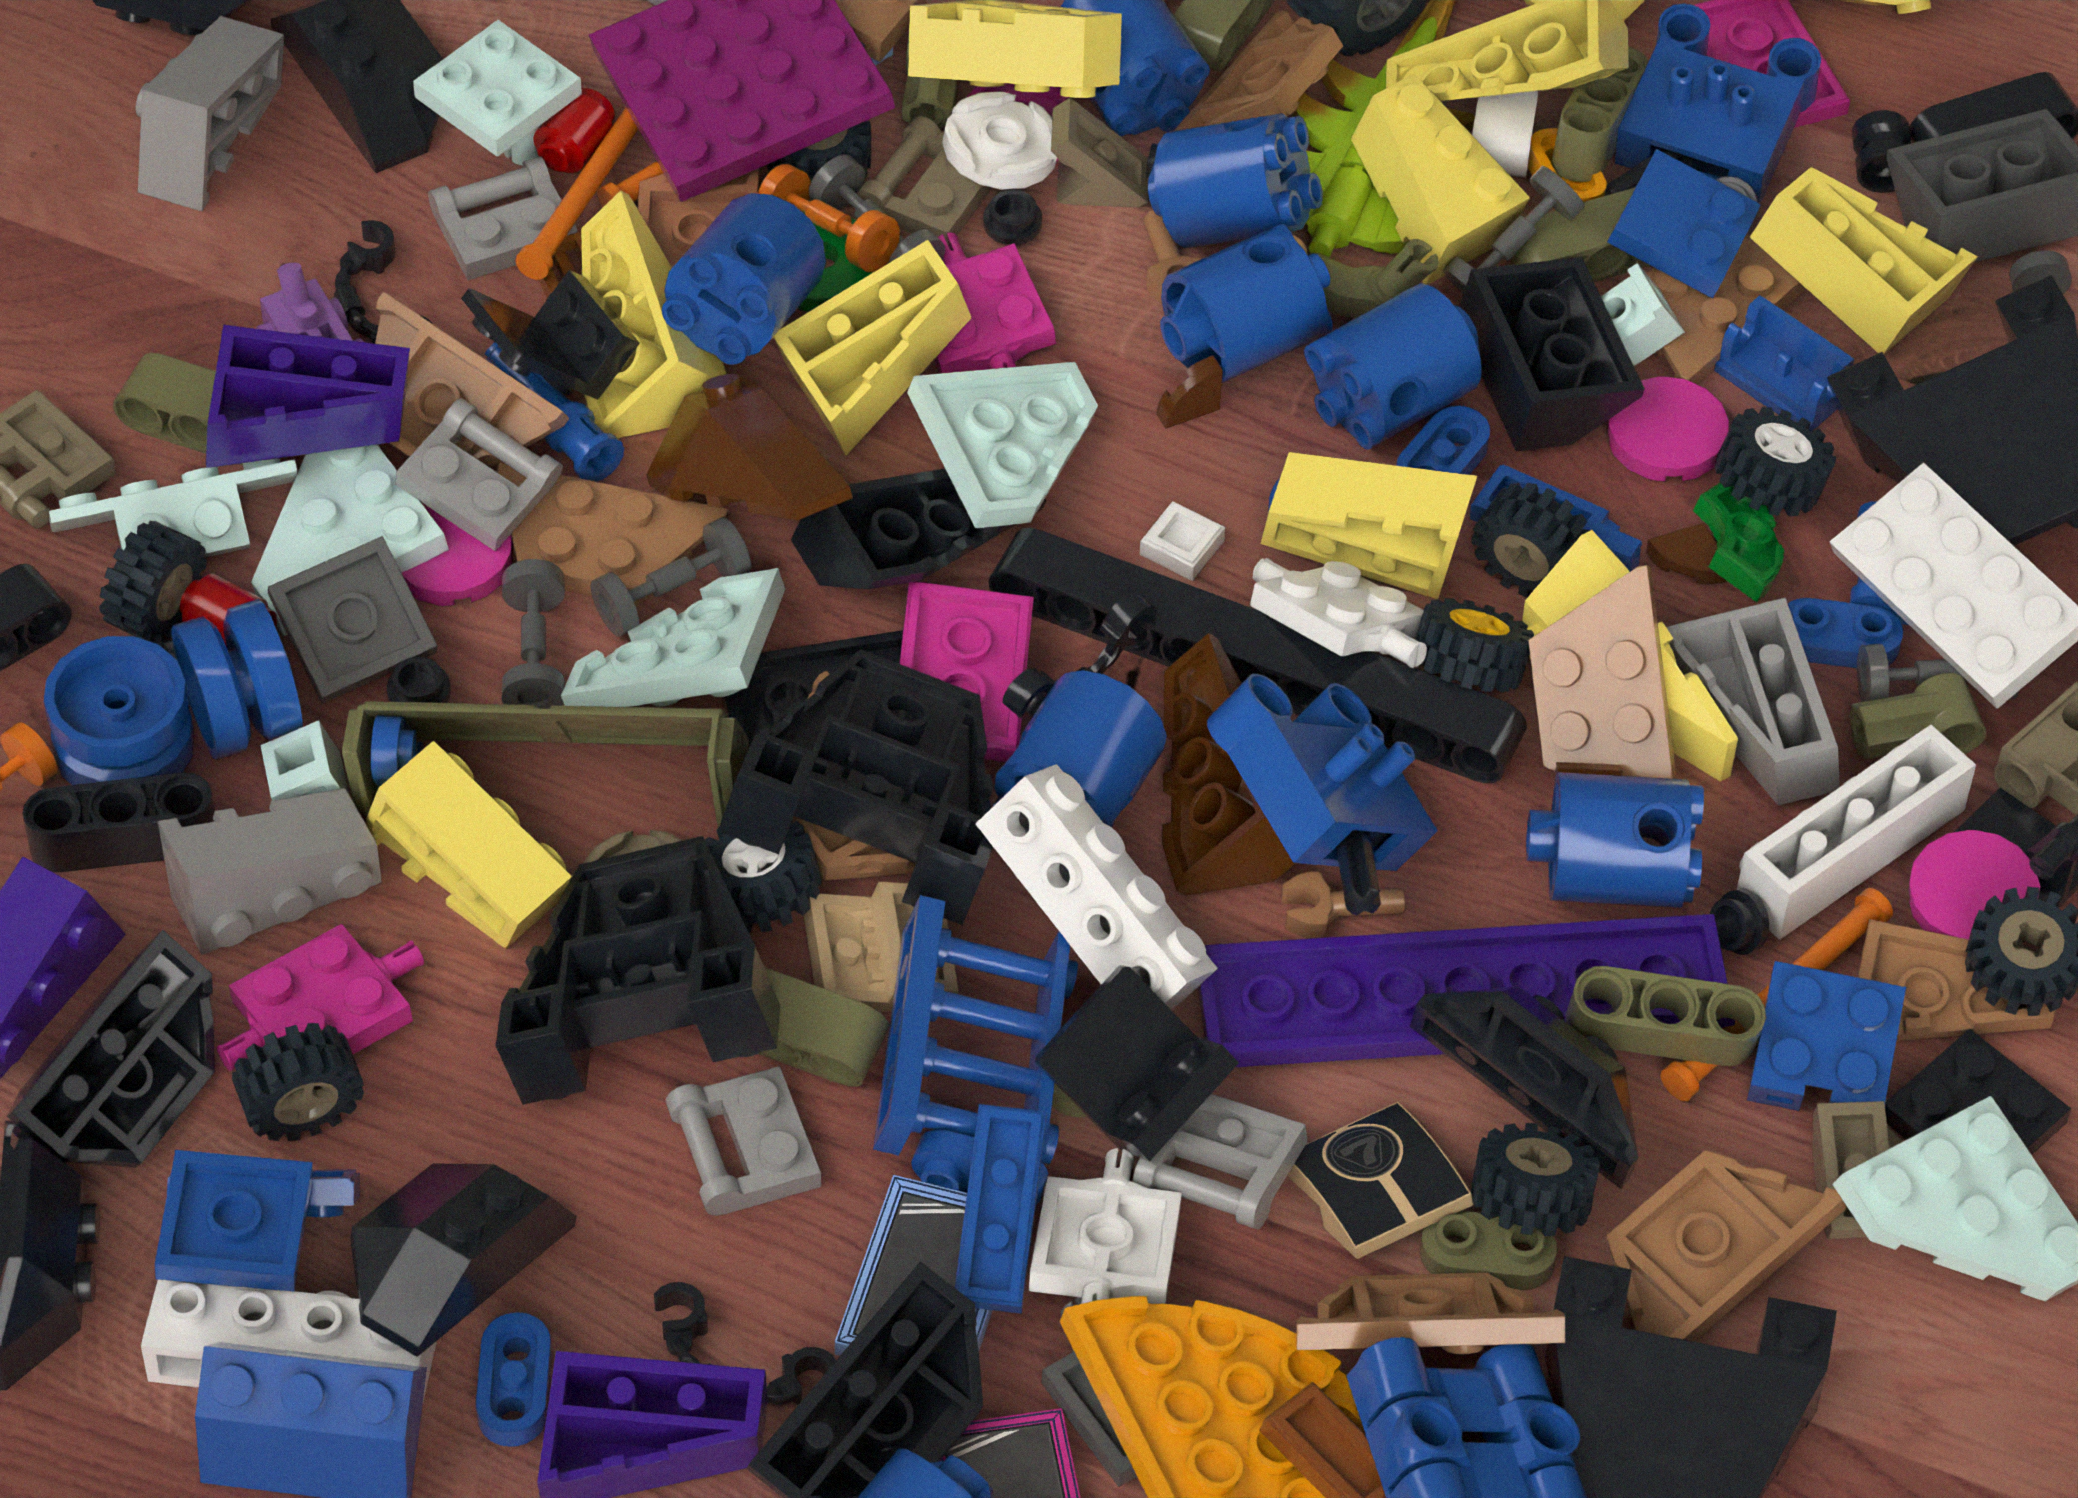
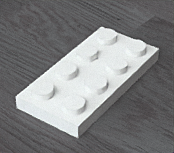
(1960, 585)

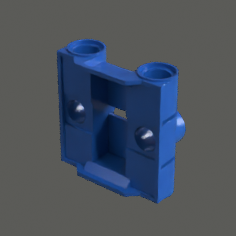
(1419, 1414)

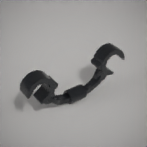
(364, 259)
(1032, 686)
(681, 1332)

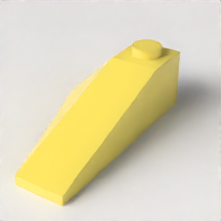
(1521, 52)
(631, 277)

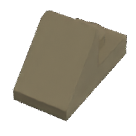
(1095, 161)

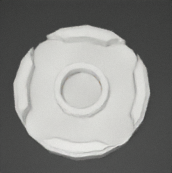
(999, 141)

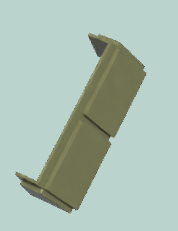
(557, 724)

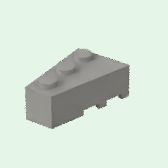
(202, 105)
(1767, 695)
(267, 866)

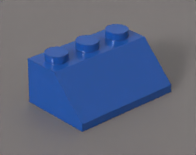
(307, 1422)

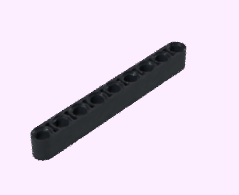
(1436, 718)

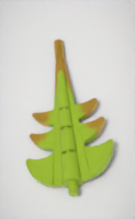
(1350, 202)

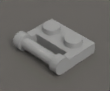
(495, 237)
(469, 490)
(764, 1133)
(1235, 1142)

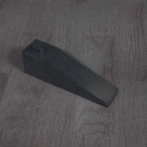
(890, 532)

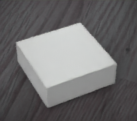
(1182, 541)

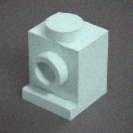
(1641, 315)
(303, 763)

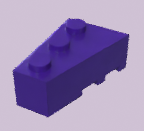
(301, 395)
(48, 948)
(646, 1424)

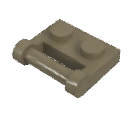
(942, 196)

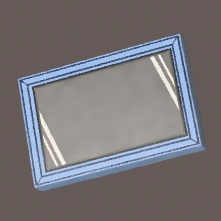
(913, 1226)

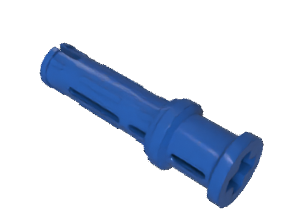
(590, 449)

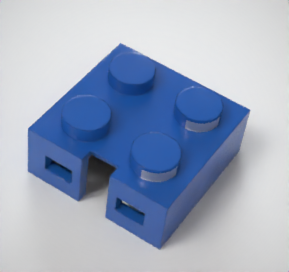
(1825, 1035)

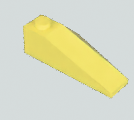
(1696, 723)

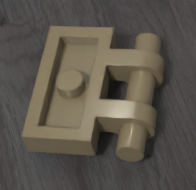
(53, 451)

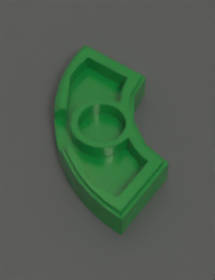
(1745, 539)

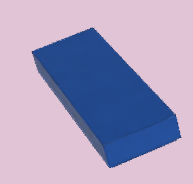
(1000, 1207)

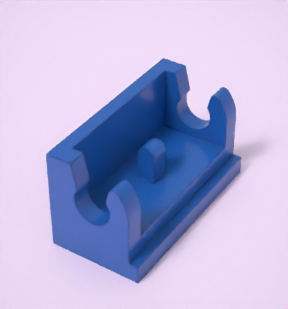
(1781, 363)

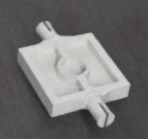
(1340, 609)
(1105, 1236)

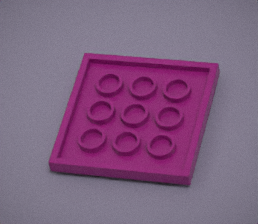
(738, 83)

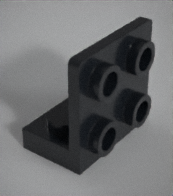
(569, 342)
(1133, 1064)

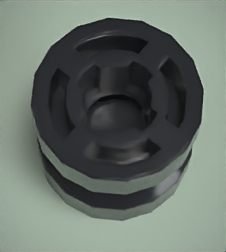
(1871, 139)

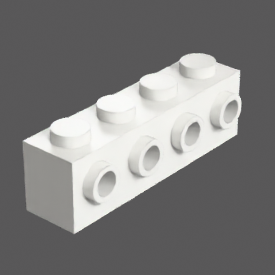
(1857, 829)
(1093, 886)
(199, 1314)

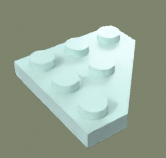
(1004, 433)
(340, 505)
(686, 654)
(1970, 1201)

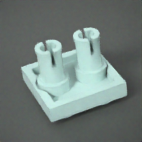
(498, 90)

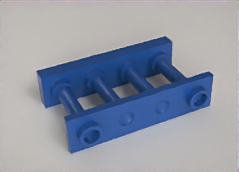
(922, 1000)

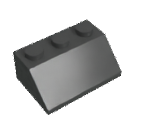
(1991, 185)

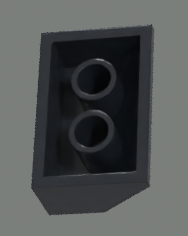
(1548, 351)

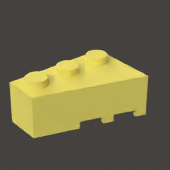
(1016, 45)
(1435, 174)
(1858, 260)
(872, 340)
(1374, 516)
(467, 845)

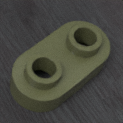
(1488, 1250)

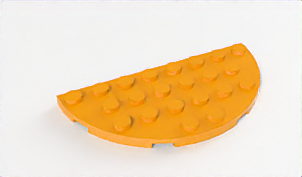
(1194, 1391)

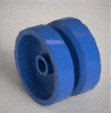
(238, 678)
(118, 711)

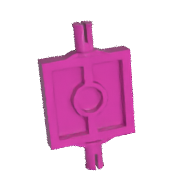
(1003, 307)
(327, 985)

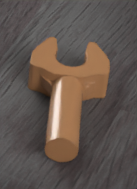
(1167, 254)
(1328, 903)

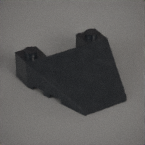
(1988, 428)
(882, 763)
(633, 954)
(1679, 1412)

